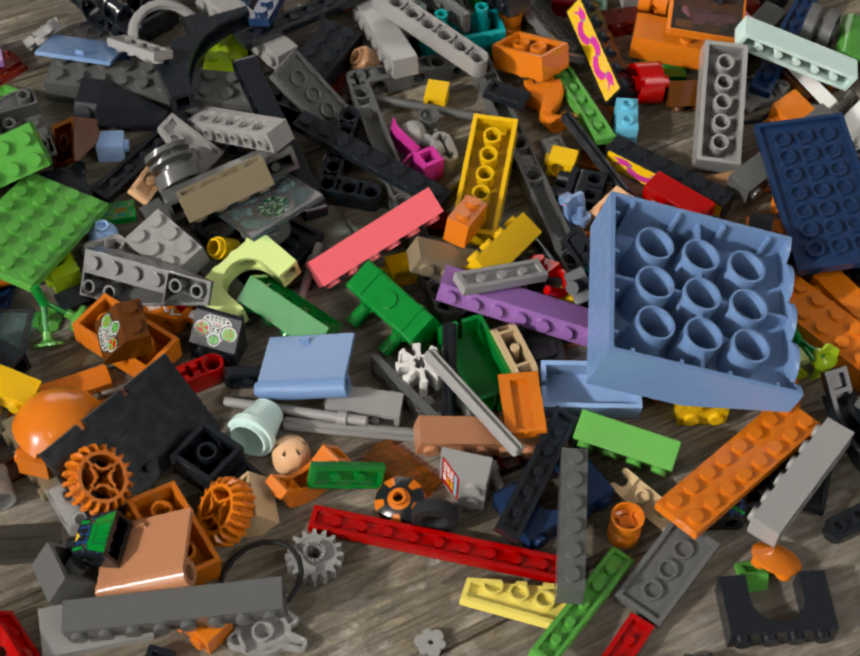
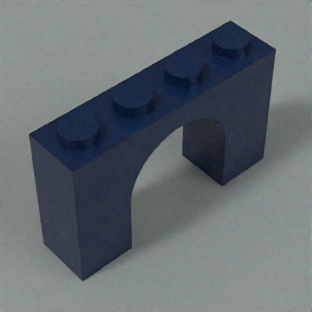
(543, 522)

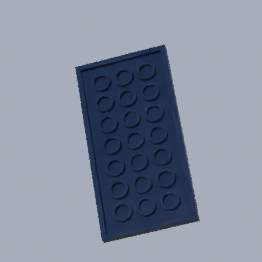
(814, 189)

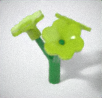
(822, 360)

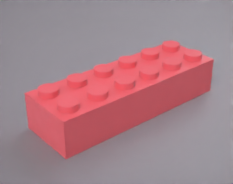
(374, 237)

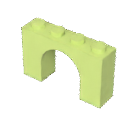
(250, 255)

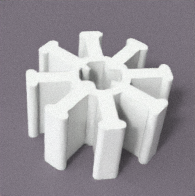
(416, 370)

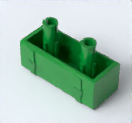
(383, 296)

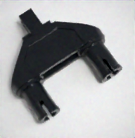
(72, 177)

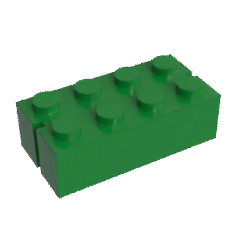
(478, 359)

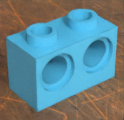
(626, 118)

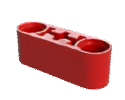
(199, 372)

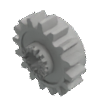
(318, 569)

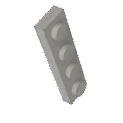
(140, 48)
(500, 277)

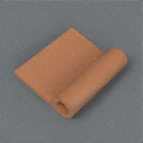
(153, 557)

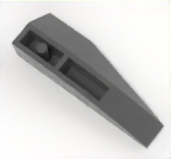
(135, 276)

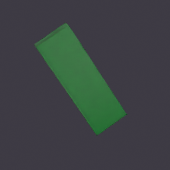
(345, 475)

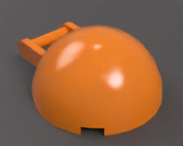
(51, 415)

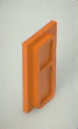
(522, 404)

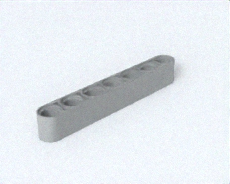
(435, 34)

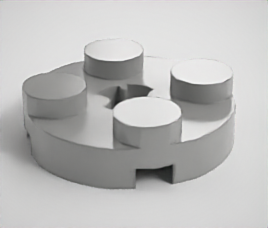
(42, 33)

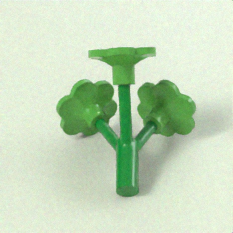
(48, 320)

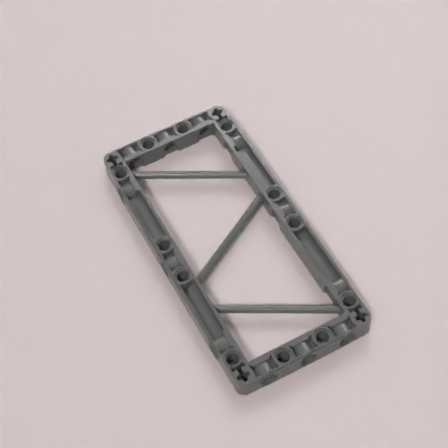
(363, 93)

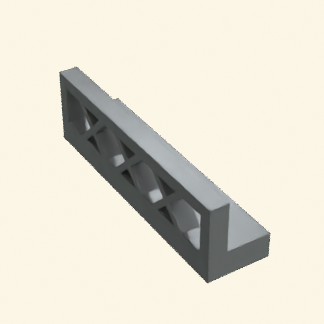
(385, 373)

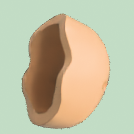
(290, 447)

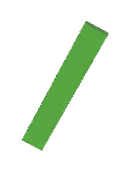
(585, 108)
(575, 617)

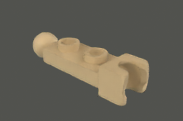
(642, 495)

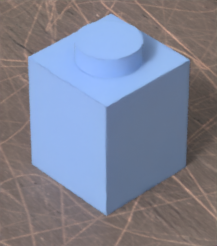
(112, 146)

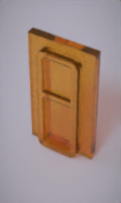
(401, 464)

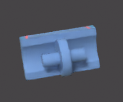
(575, 209)

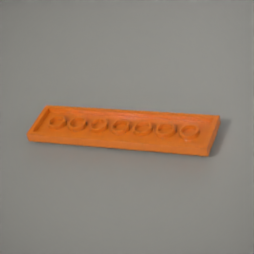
(735, 470)

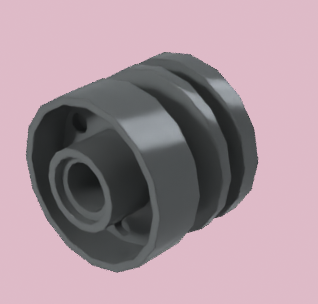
(172, 164)

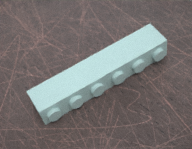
(797, 53)

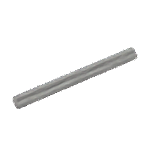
(474, 403)
(332, 428)

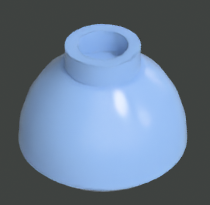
(101, 230)

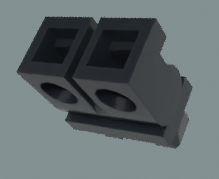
(590, 182)

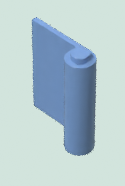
(80, 50)
(306, 367)

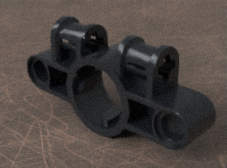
(108, 15)

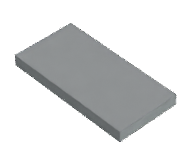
(56, 644)

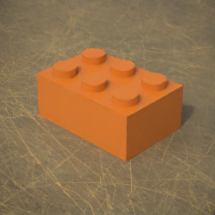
(530, 56)

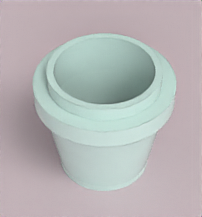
(256, 427)

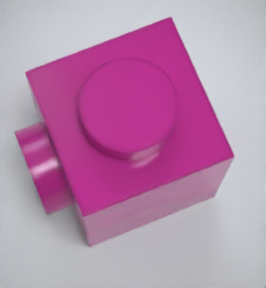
(429, 163)

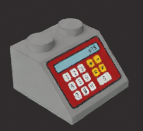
(466, 477)

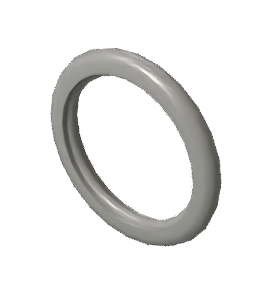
(149, 7)

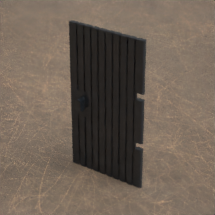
(142, 426)

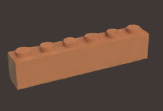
(462, 434)

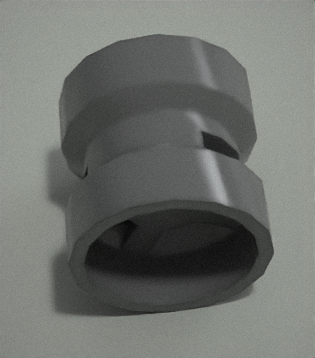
(430, 119)

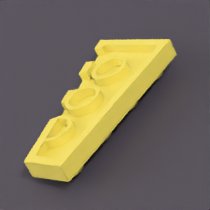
(514, 601)

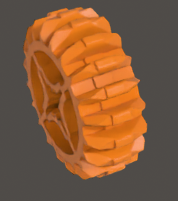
(114, 491)
(226, 511)

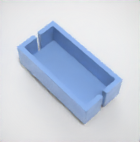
(566, 385)

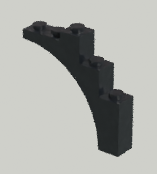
(188, 50)

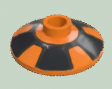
(402, 510)

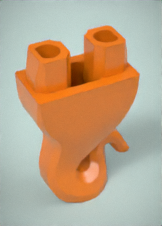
(547, 100)

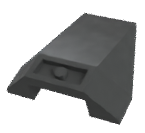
(21, 107)

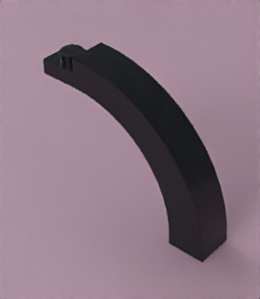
(840, 407)

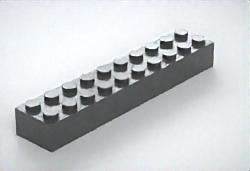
(142, 79)

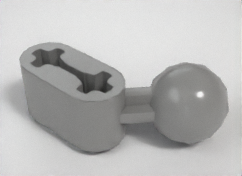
(440, 140)

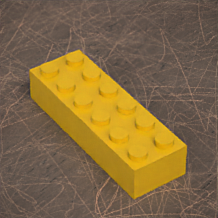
(488, 168)

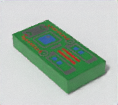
(121, 212)

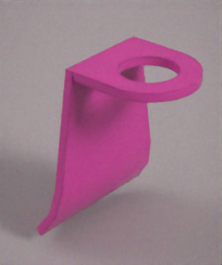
(403, 143)

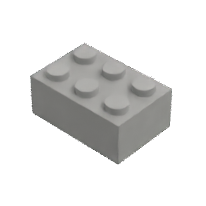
(166, 242)

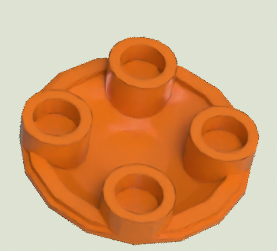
(776, 560)

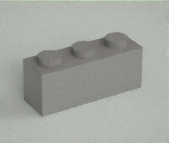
(379, 405)

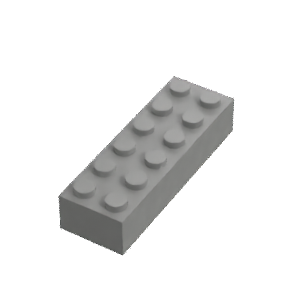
(720, 107)

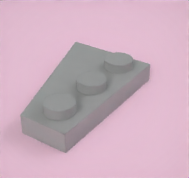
(203, 150)

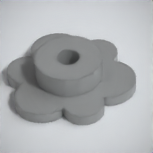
(434, 637)

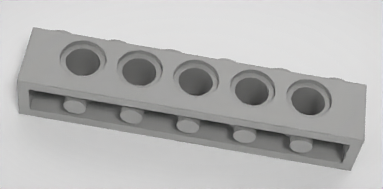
(242, 128)

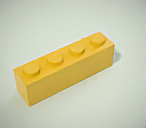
(507, 243)
(16, 388)

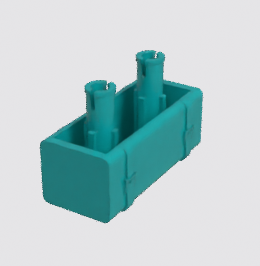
(484, 31)

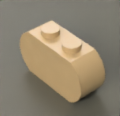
(514, 349)

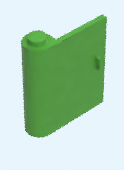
(849, 36)

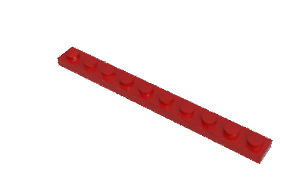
(434, 543)

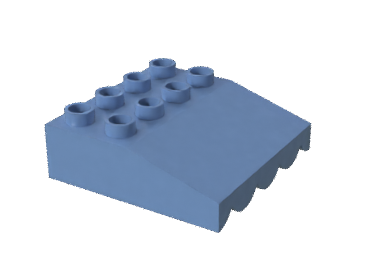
(690, 308)

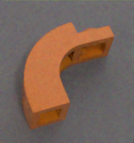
(293, 487)

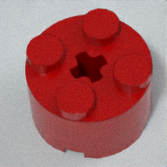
(648, 81)

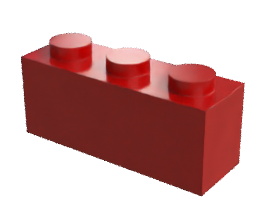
(673, 193)

